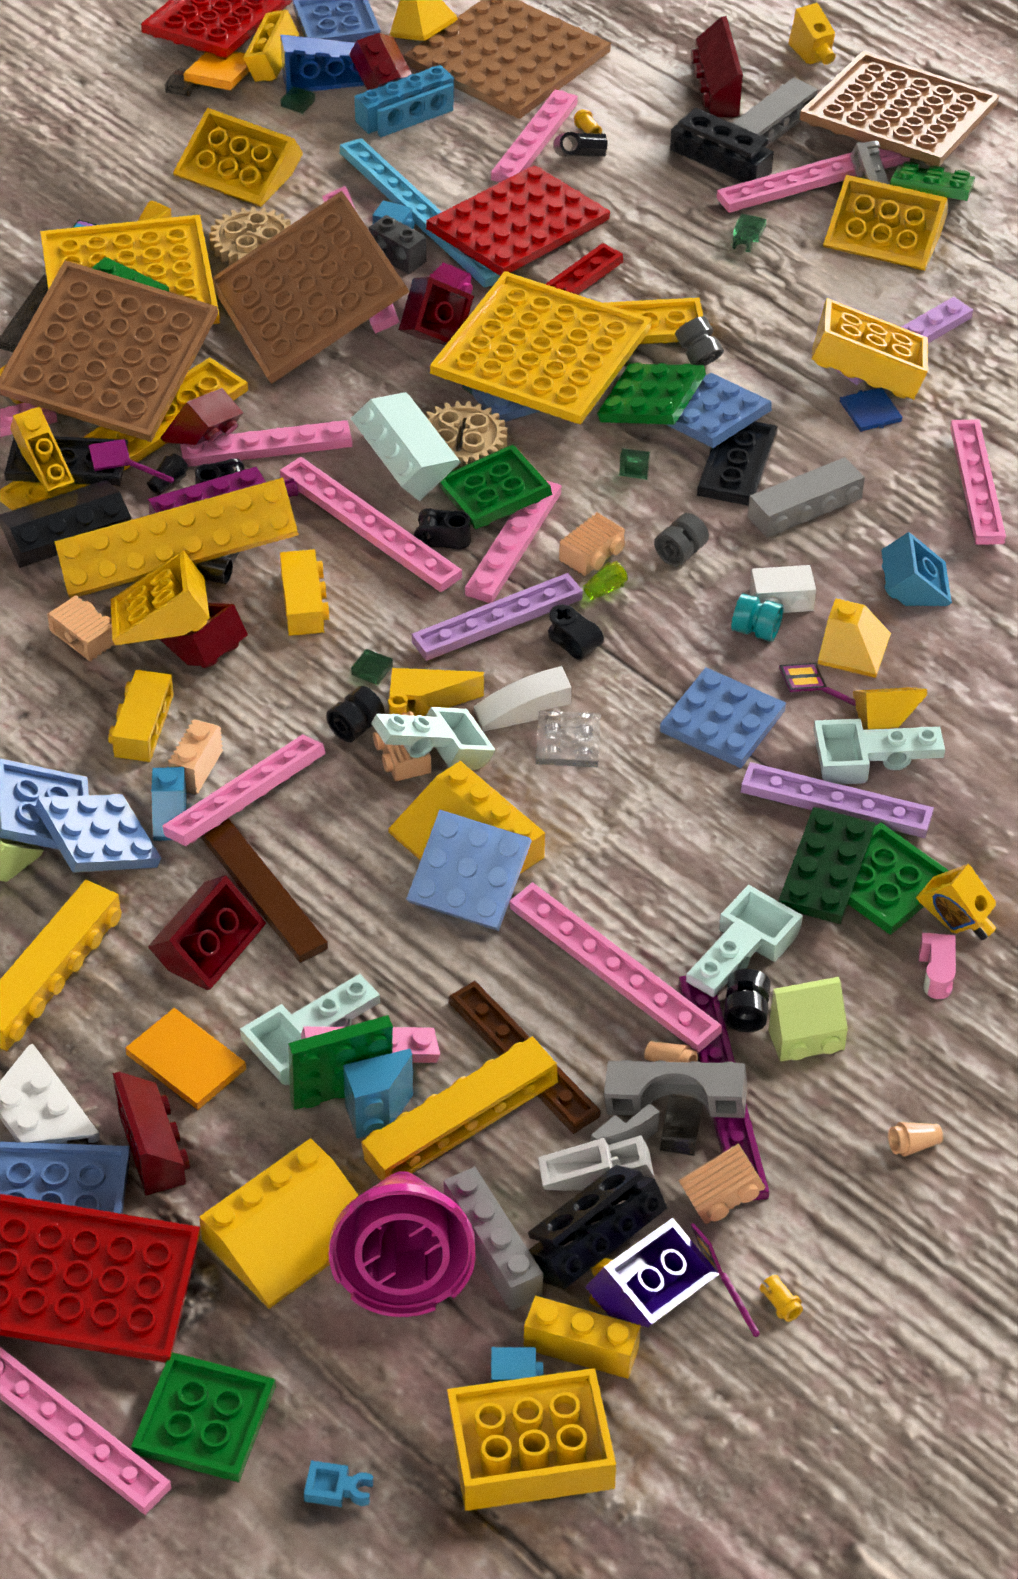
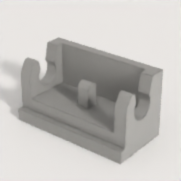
(868, 162)

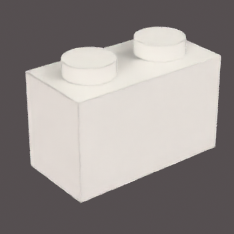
(785, 585)

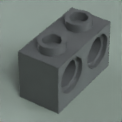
(400, 243)

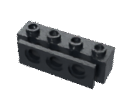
(723, 159)
(592, 1243)

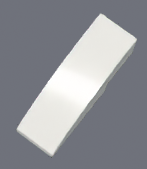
(524, 699)
(583, 1164)

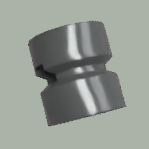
(697, 338)
(681, 539)

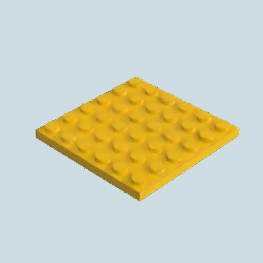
(161, 249)
(541, 347)

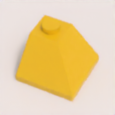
(421, 19)
(853, 639)
(887, 707)

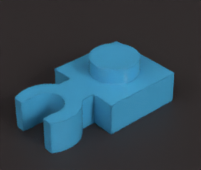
(330, 1484)

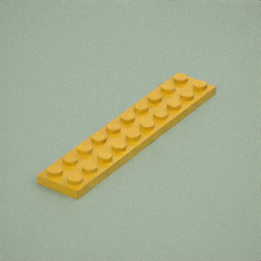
(199, 381)

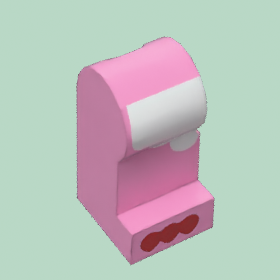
(940, 954)

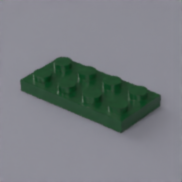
(827, 865)

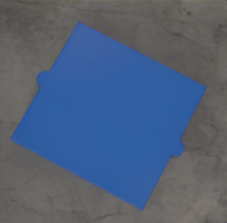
(870, 409)

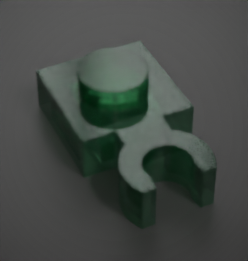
(748, 230)

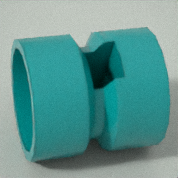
(757, 617)

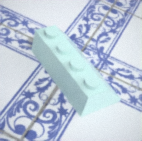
(406, 442)

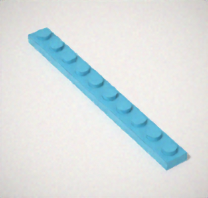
(402, 192)

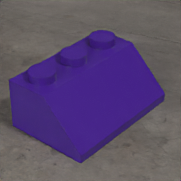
(652, 1276)

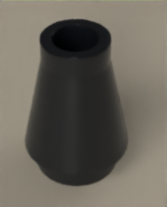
(172, 466)

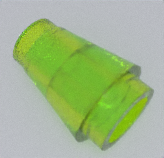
(606, 580)

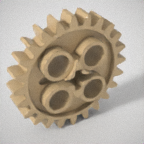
(244, 232)
(482, 431)

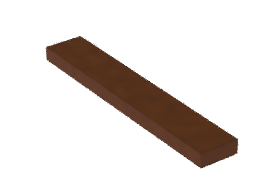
(265, 891)
(501, 1033)

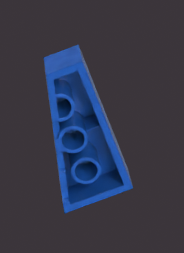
(317, 64)

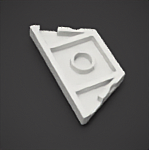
(39, 1106)

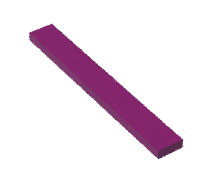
(728, 1129)

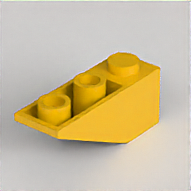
(40, 449)
(436, 687)

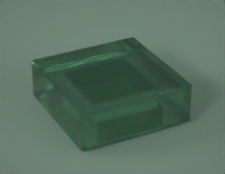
(298, 99)
(634, 463)
(372, 666)

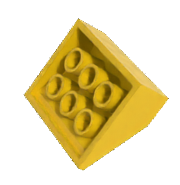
(238, 158)
(886, 222)
(870, 350)
(161, 603)
(469, 796)
(280, 1223)
(531, 1439)

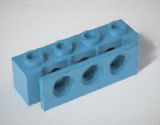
(405, 101)

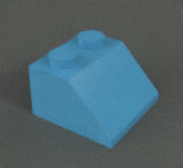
(915, 573)
(377, 1090)

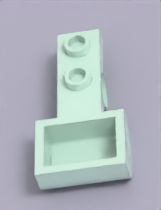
(447, 729)
(847, 748)
(749, 926)
(273, 1031)

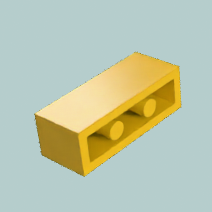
(264, 51)
(303, 592)
(141, 715)
(582, 1337)

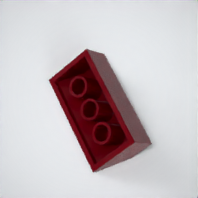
(718, 70)

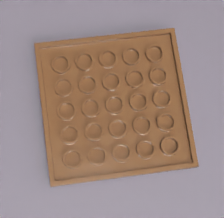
(509, 54)
(900, 108)
(308, 287)
(107, 350)

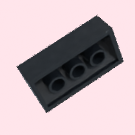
(36, 526)

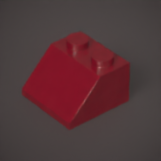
(378, 60)
(434, 310)
(204, 419)
(218, 636)

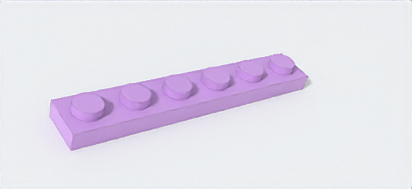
(936, 322)
(496, 616)
(812, 792)

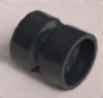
(355, 714)
(747, 1000)

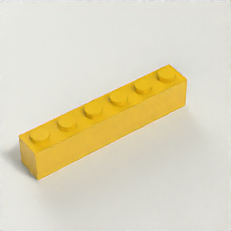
(54, 957)
(460, 1110)

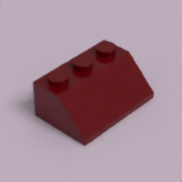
(208, 933)
(150, 1133)

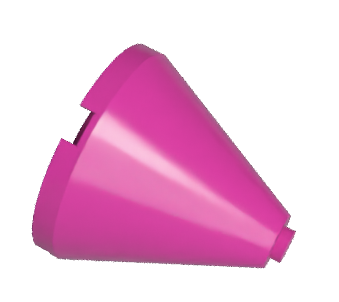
(402, 1247)

